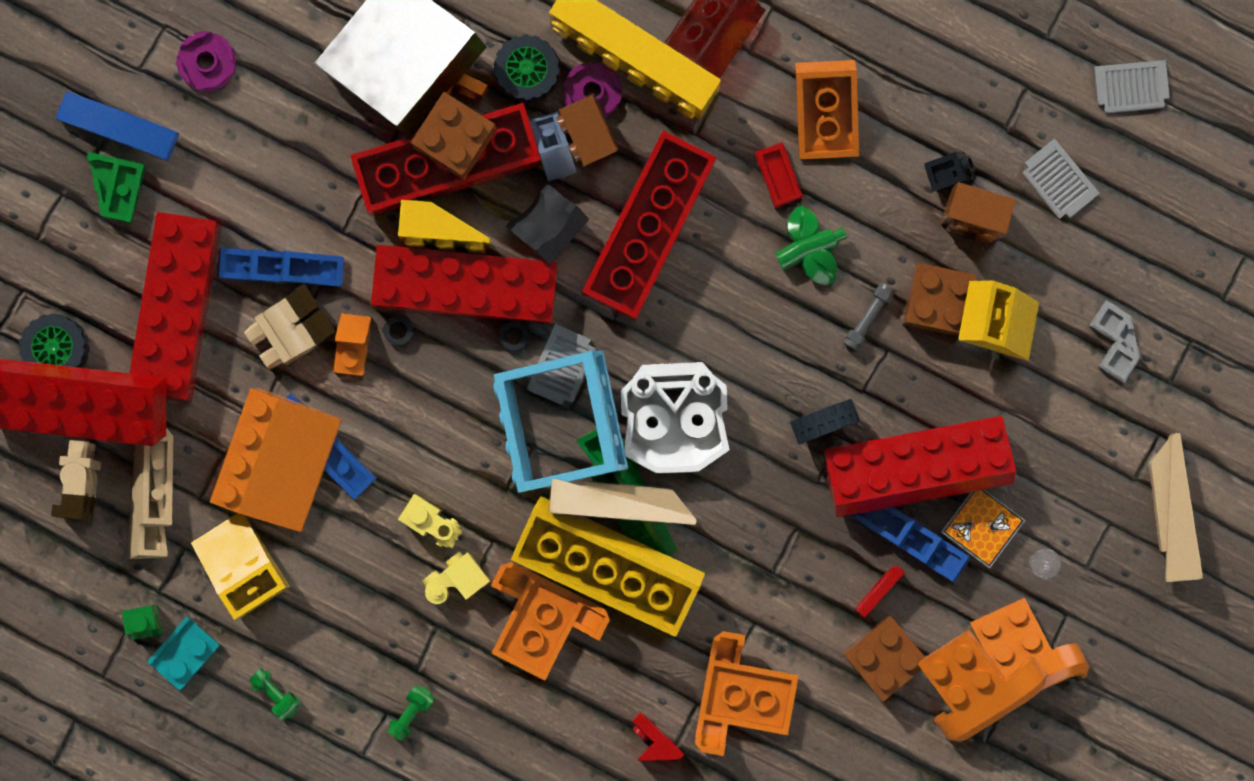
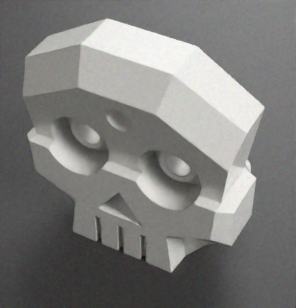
(675, 442)

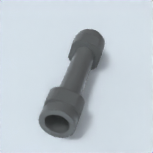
(882, 295)

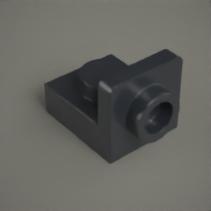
(949, 170)

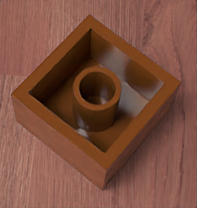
(588, 130)
(453, 136)
(978, 213)
(937, 299)
(884, 658)

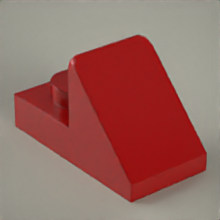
(661, 748)

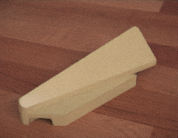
(151, 499)
(618, 502)
(1174, 512)

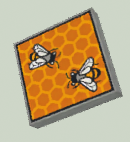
(982, 526)

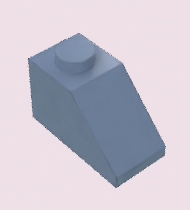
(552, 147)

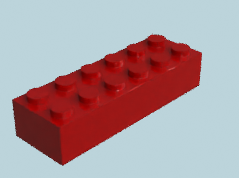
(402, 173)
(649, 225)
(464, 284)
(176, 301)
(82, 402)
(919, 466)

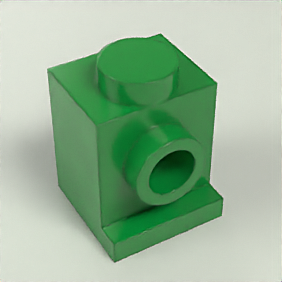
(142, 622)

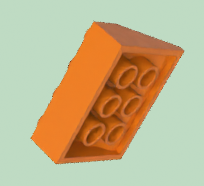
(275, 459)

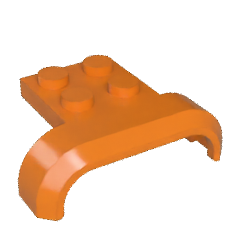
(541, 619)
(1015, 635)
(976, 686)
(741, 696)

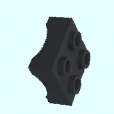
(548, 223)

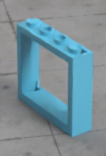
(603, 410)

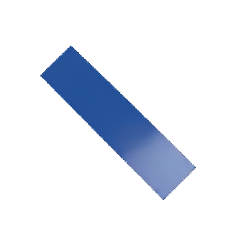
(117, 126)
(280, 267)
(915, 541)

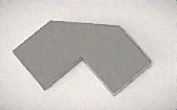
(1119, 328)

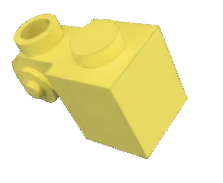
(425, 519)
(462, 574)

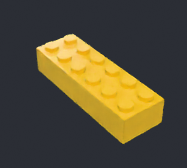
(637, 54)
(608, 567)

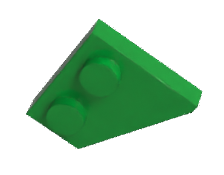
(117, 186)

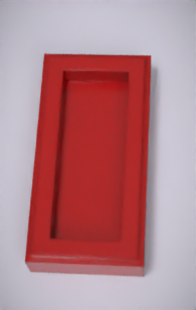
(778, 175)
(879, 590)

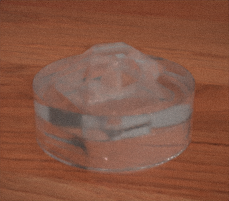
(1044, 563)

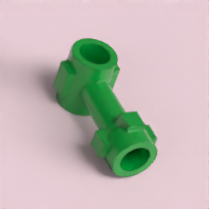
(419, 699)
(285, 705)

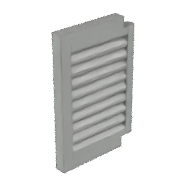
(1131, 86)
(1059, 180)
(564, 382)

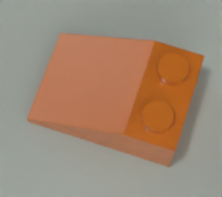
(827, 109)

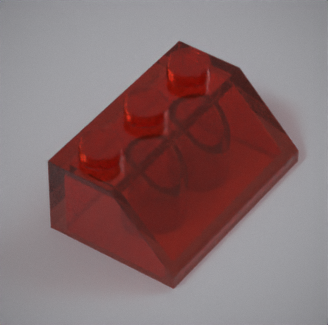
(714, 31)

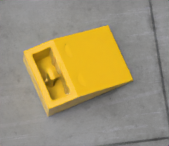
(428, 224)
(999, 318)
(239, 566)

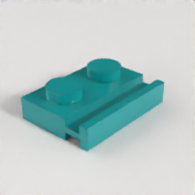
(184, 653)

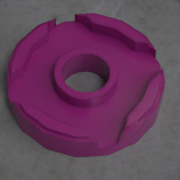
(596, 74)
(215, 76)

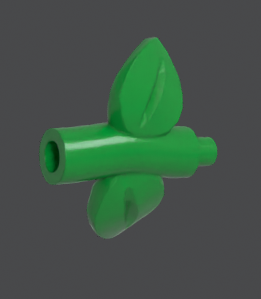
(811, 247)

